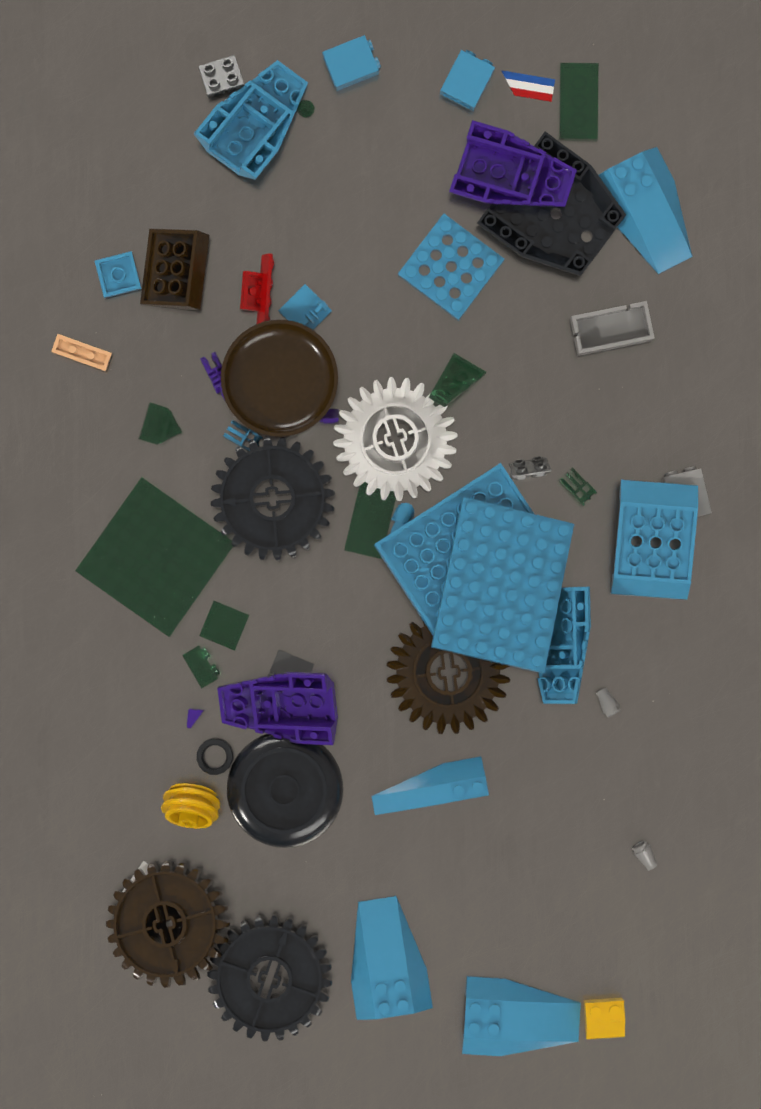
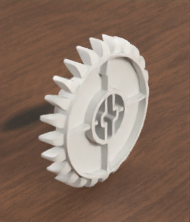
(387, 471)

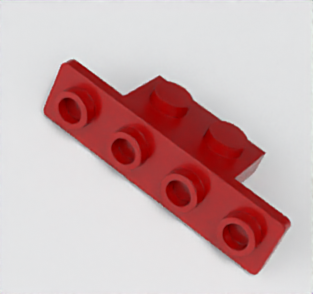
(256, 289)

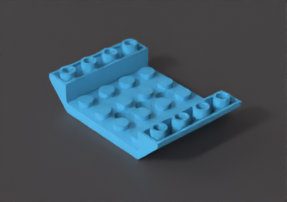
(651, 512)

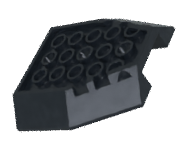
(558, 242)

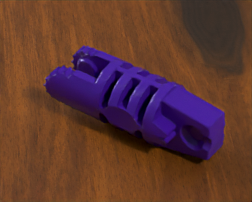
(215, 373)

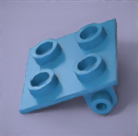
(305, 308)

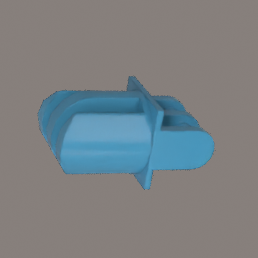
(244, 437)
(402, 515)

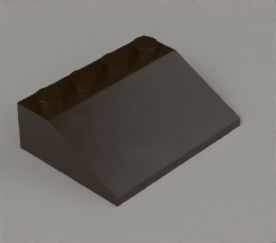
(175, 268)

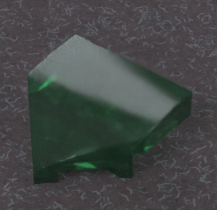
(158, 425)

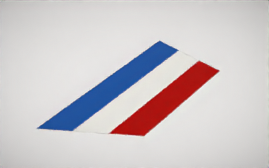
(530, 86)

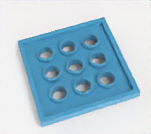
(461, 238)

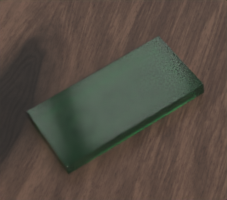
(578, 101)
(369, 521)

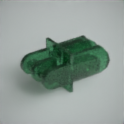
(578, 487)

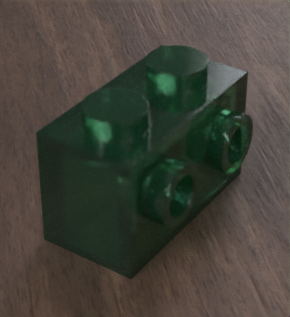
(201, 667)

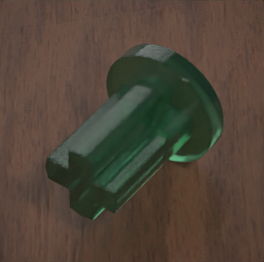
(305, 108)

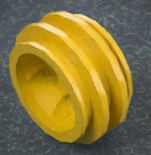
(190, 806)

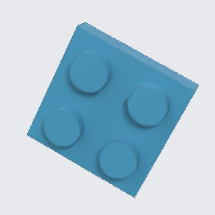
(118, 274)

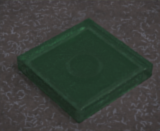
(224, 625)

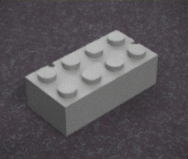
(612, 328)

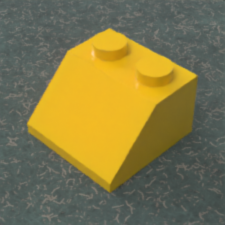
(604, 1018)

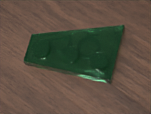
(455, 380)

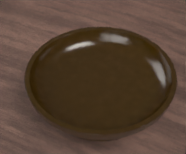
(279, 378)

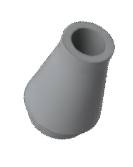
(608, 703)
(645, 855)

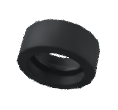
(200, 756)

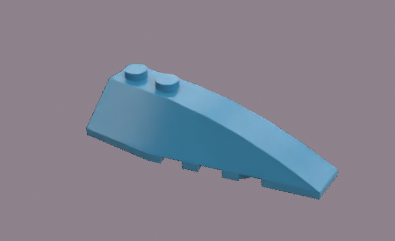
(436, 786)

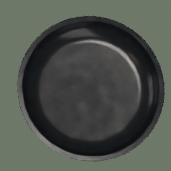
(284, 791)

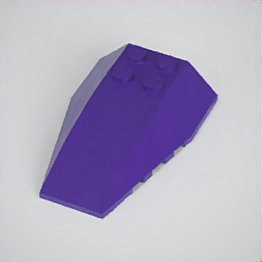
(510, 170)
(283, 705)

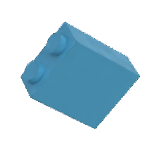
(351, 62)
(467, 79)

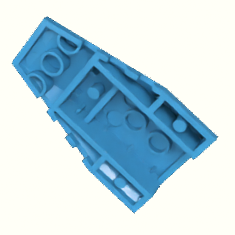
(253, 121)
(651, 209)
(567, 648)
(387, 964)
(515, 1018)

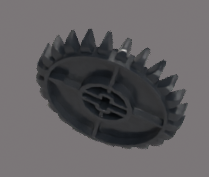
(269, 465)
(269, 1011)

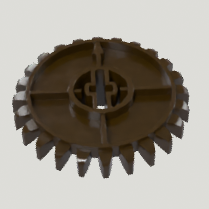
(433, 703)
(144, 913)

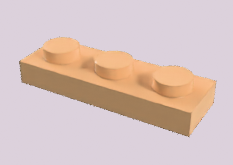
(81, 352)

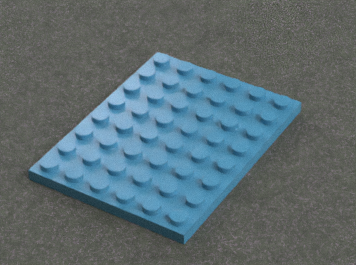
(422, 547)
(502, 585)

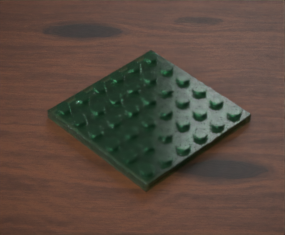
(155, 557)

